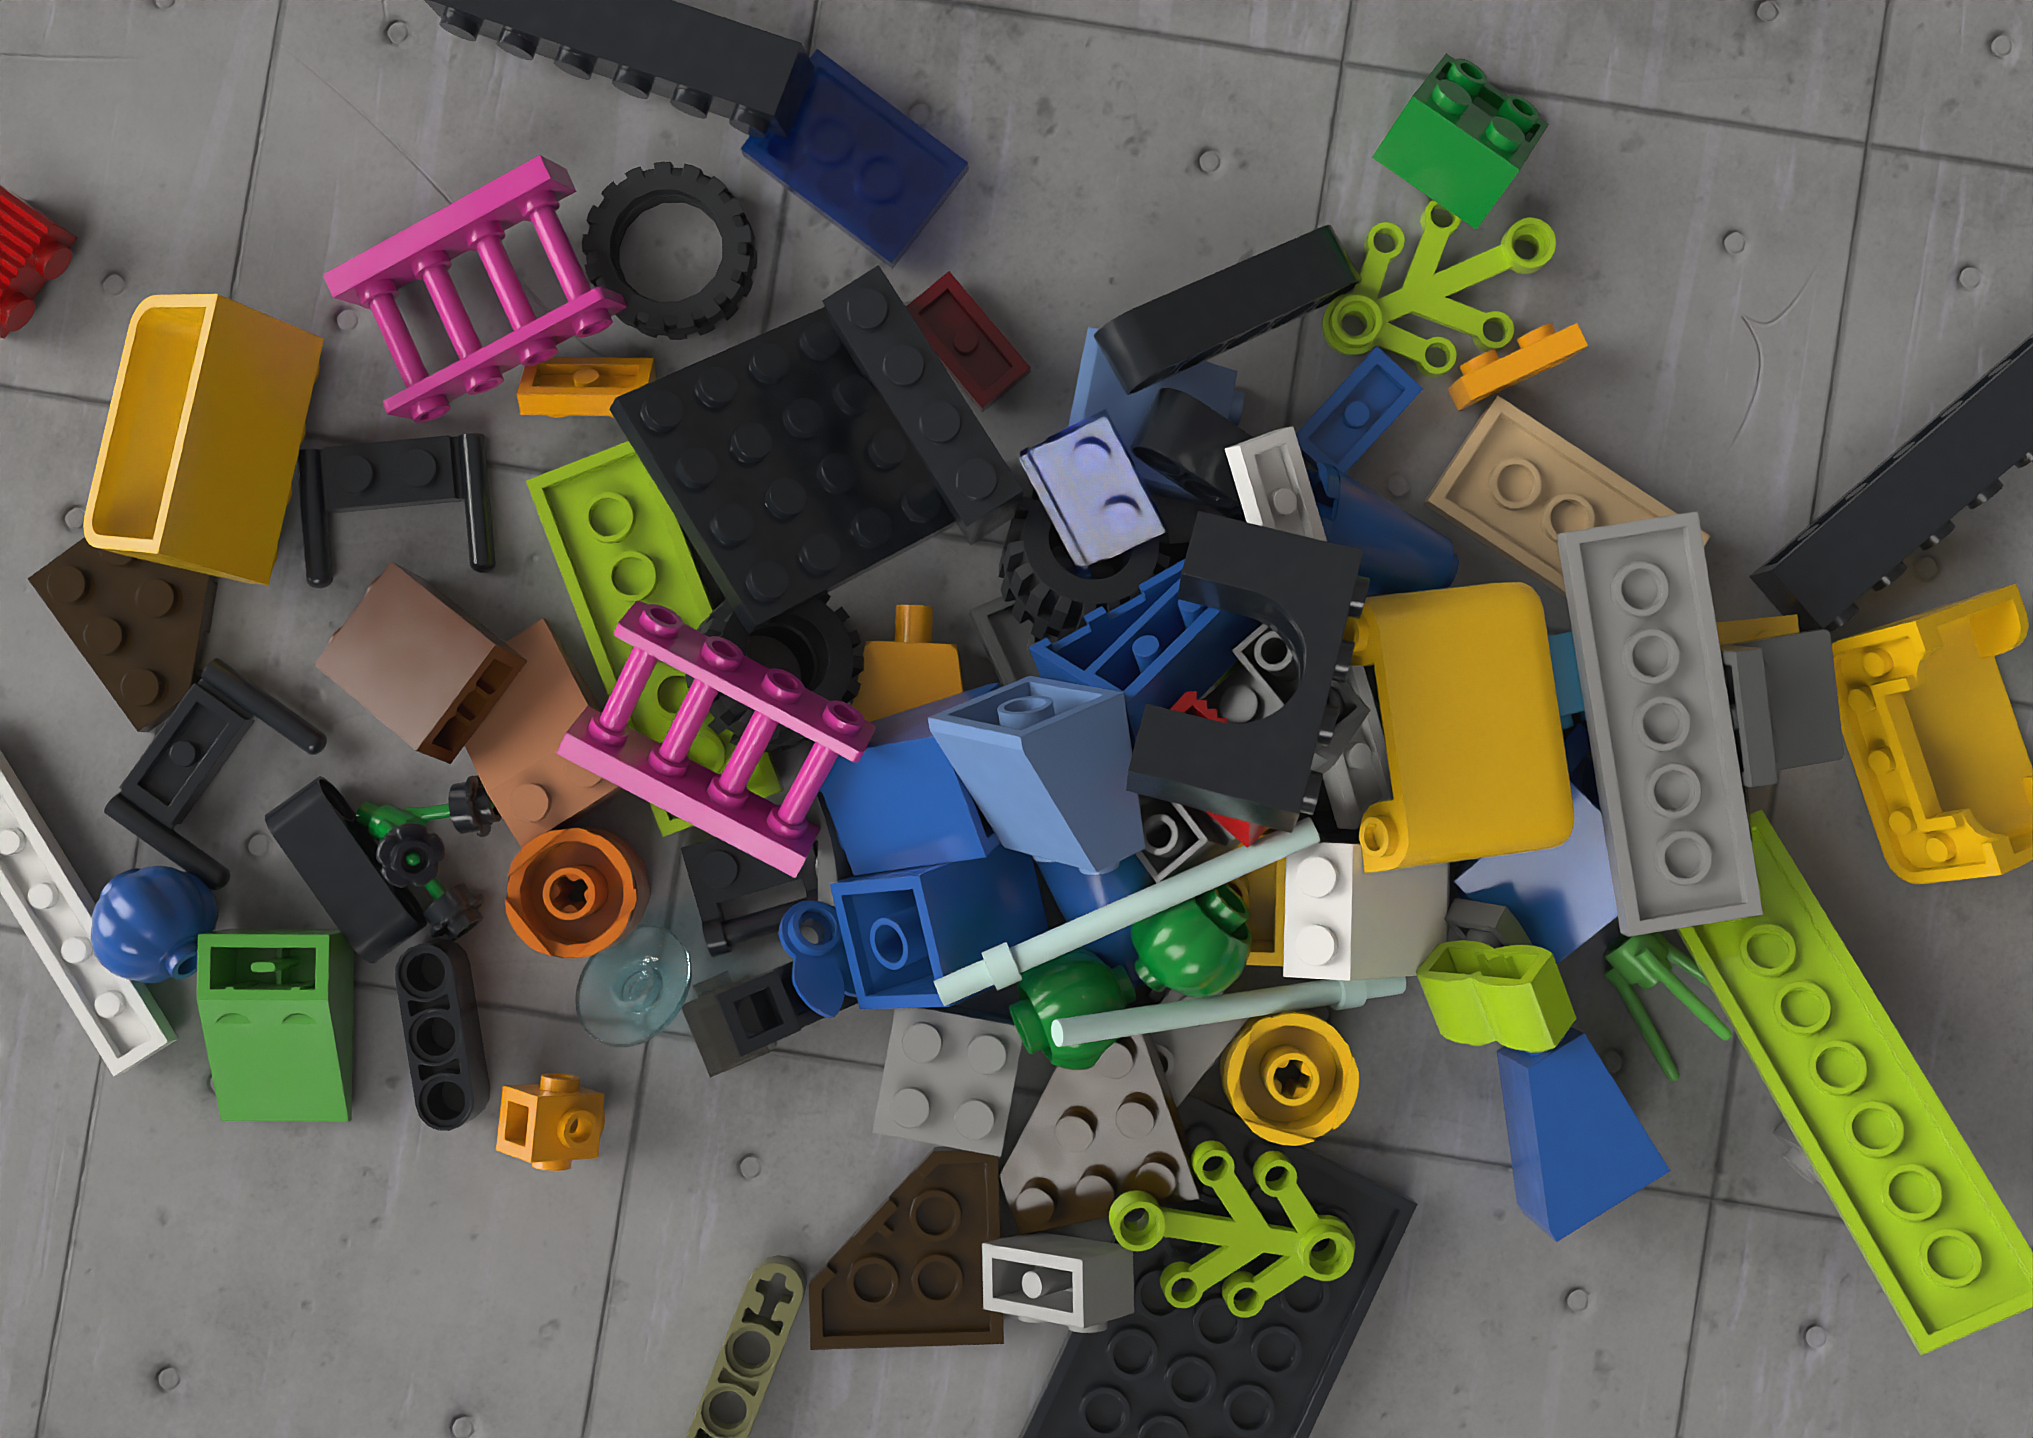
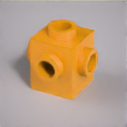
(551, 1122)

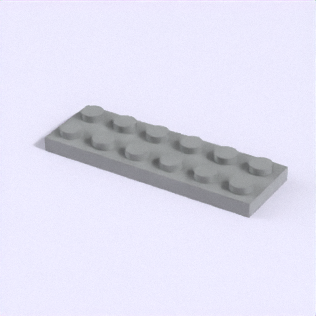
(1659, 724)

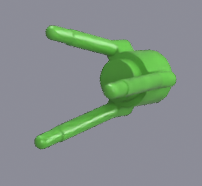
(1645, 962)

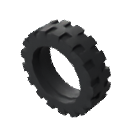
(647, 190)

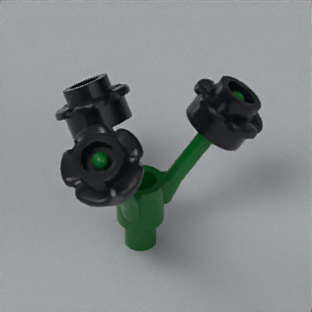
(413, 854)

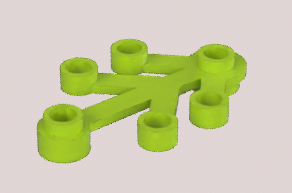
(1427, 292)
(1240, 1237)

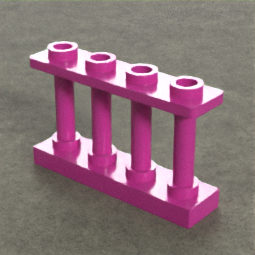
(425, 254)
(689, 790)

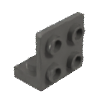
(1782, 703)

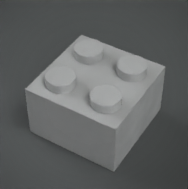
(949, 1078)

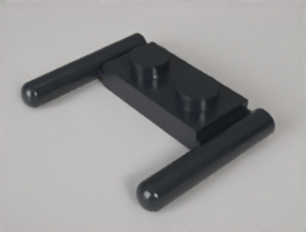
(393, 477)
(189, 756)

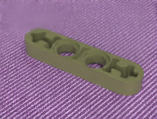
(735, 1374)

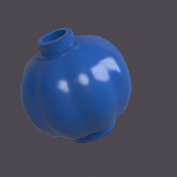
(151, 923)

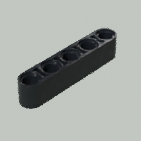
(1226, 309)

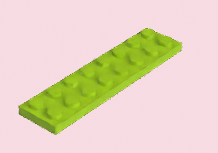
(1863, 1110)

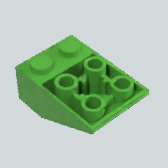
(278, 1022)

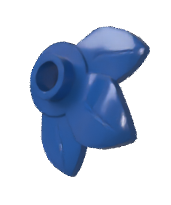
(820, 968)

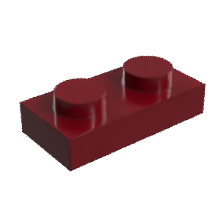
(967, 342)

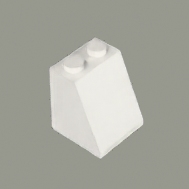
(1357, 921)

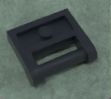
(724, 873)

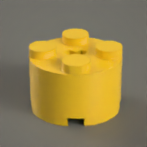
(1305, 1105)

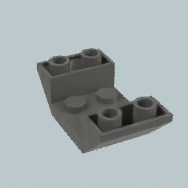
(1186, 836)

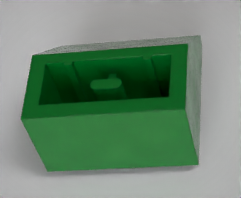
(1461, 139)

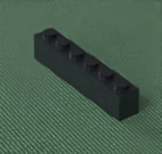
(654, 48)
(1906, 499)

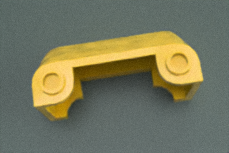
(1463, 726)
(1940, 738)

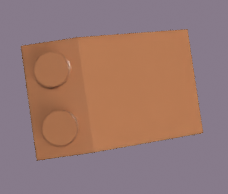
(522, 734)

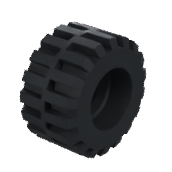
(1049, 593)
(820, 646)

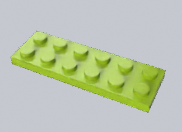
(624, 547)

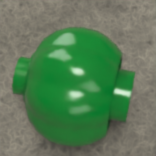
(1195, 944)
(1066, 988)

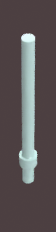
(1003, 965)
(1221, 1008)

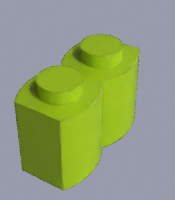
(1497, 995)

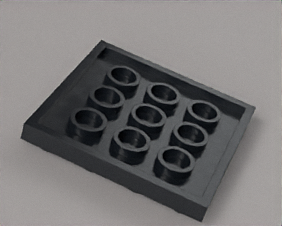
(783, 467)

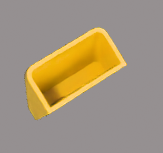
(203, 437)

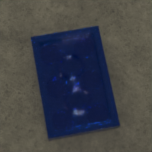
(860, 162)

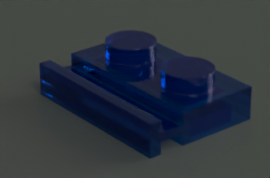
(1092, 490)

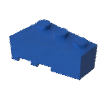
(1148, 648)

